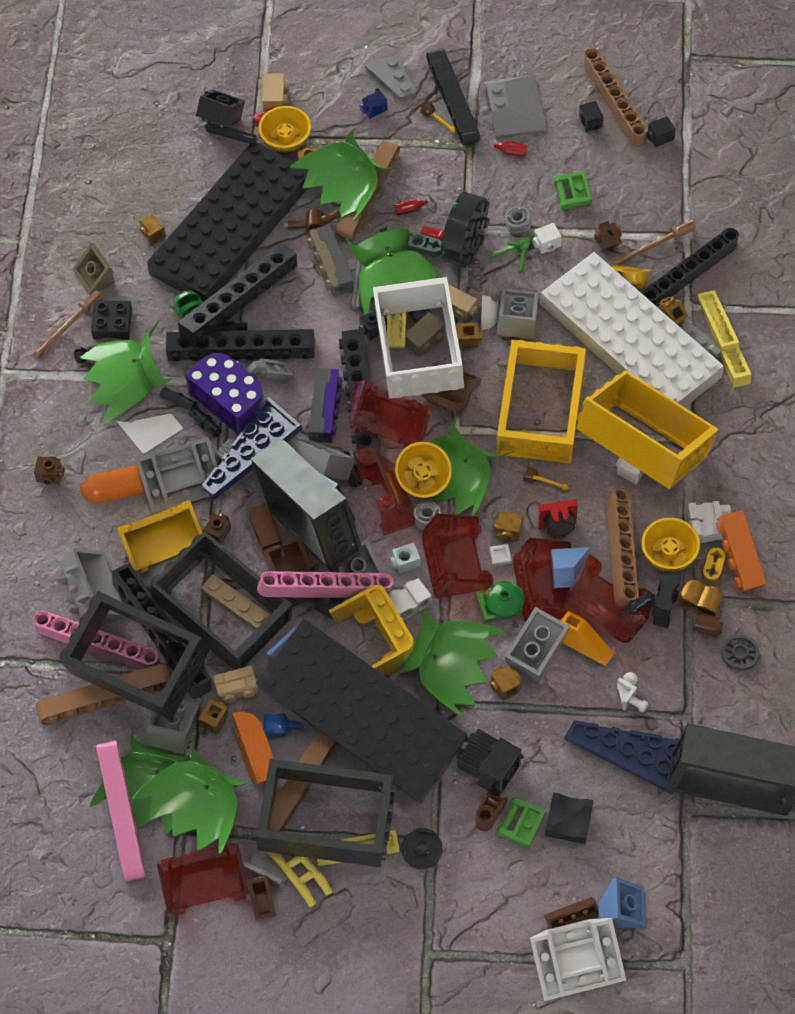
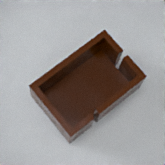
(295, 560)

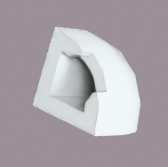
(490, 312)

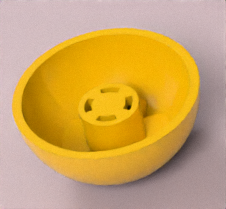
(285, 129)
(425, 460)
(670, 544)

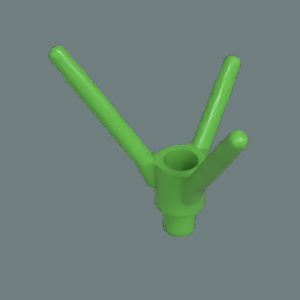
(519, 246)

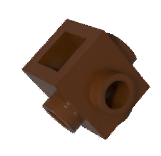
(608, 235)
(48, 470)

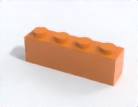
(741, 551)

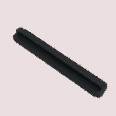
(231, 133)

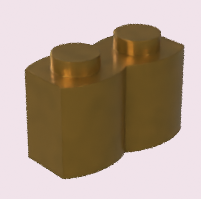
(700, 597)

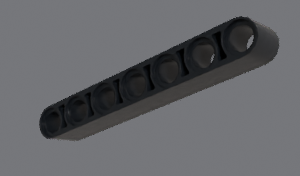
(453, 96)
(692, 266)

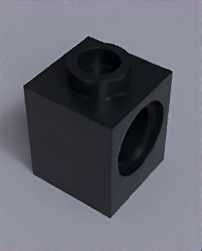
(591, 116)

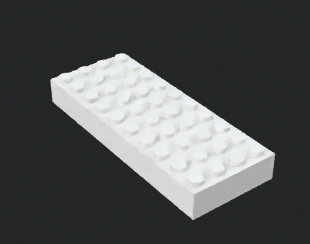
(630, 331)

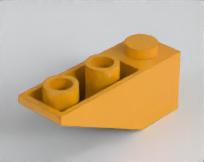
(585, 639)

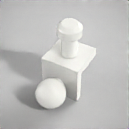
(628, 692)

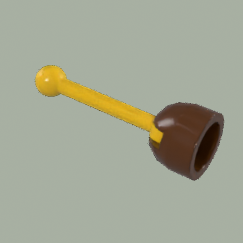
(429, 110)
(531, 475)

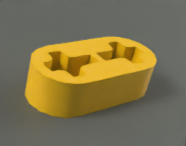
(710, 564)

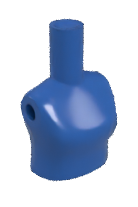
(279, 725)

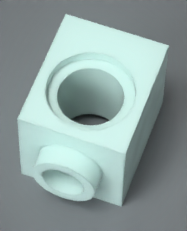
(408, 551)

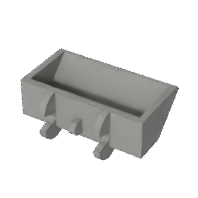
(87, 574)

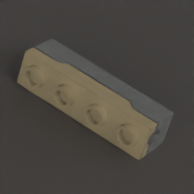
(331, 260)

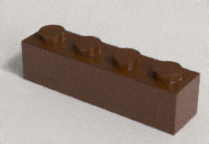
(571, 913)

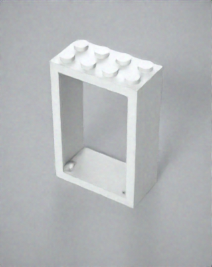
(414, 297)

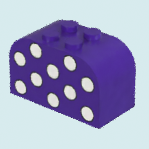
(226, 390)

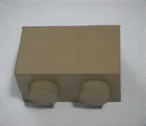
(424, 334)

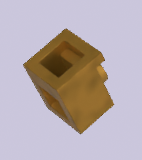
(152, 229)
(468, 334)
(213, 709)

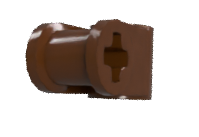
(491, 807)

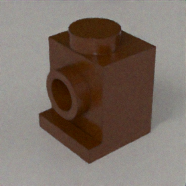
(221, 530)

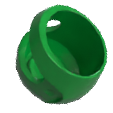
(186, 302)

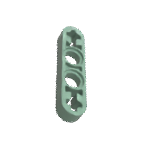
(432, 242)

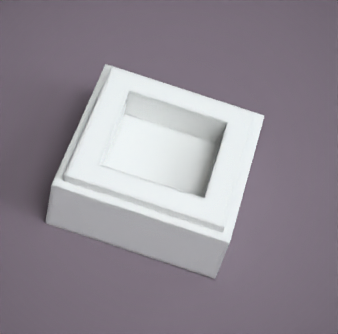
(500, 555)

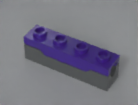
(324, 405)

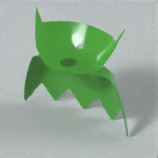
(335, 171)
(389, 266)
(121, 379)
(468, 478)
(455, 666)
(139, 770)
(183, 794)

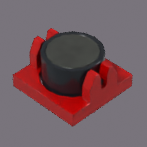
(558, 517)

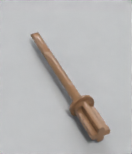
(675, 233)
(85, 307)

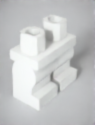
(704, 519)

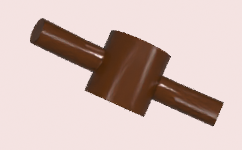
(314, 219)

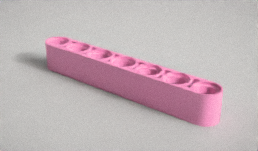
(315, 584)
(102, 648)
(121, 811)

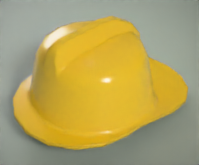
(634, 276)

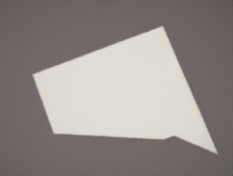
(151, 431)

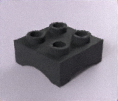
(111, 319)
(664, 600)
(569, 818)

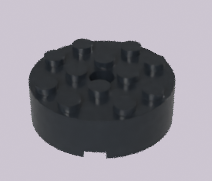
(465, 230)

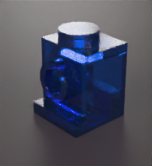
(374, 104)

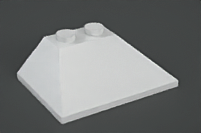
(577, 957)

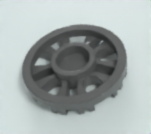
(740, 652)

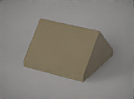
(93, 270)

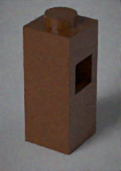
(263, 527)

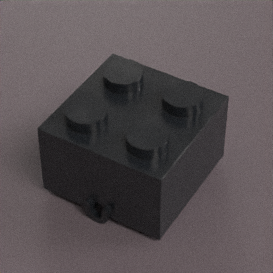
(220, 108)
(499, 766)

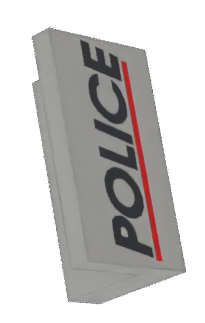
(259, 867)

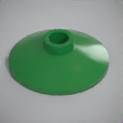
(504, 606)

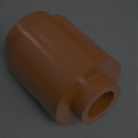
(708, 624)

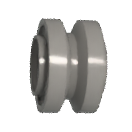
(518, 220)
(424, 513)

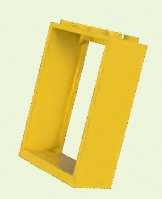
(658, 413)
(539, 445)

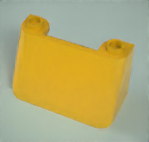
(159, 536)

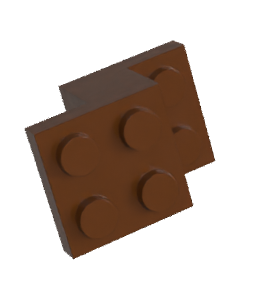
(455, 399)

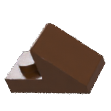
(261, 897)

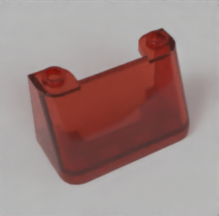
(391, 418)
(395, 505)
(454, 556)
(534, 577)
(593, 600)
(202, 878)

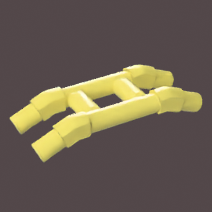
(300, 882)

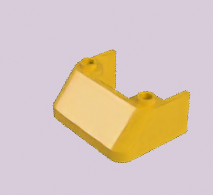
(377, 606)

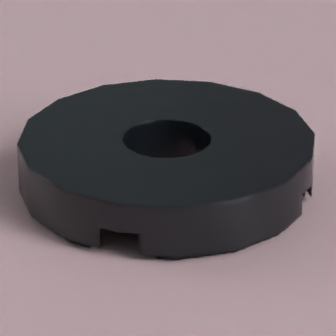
(425, 859)

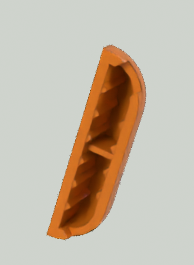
(113, 485)
(252, 745)

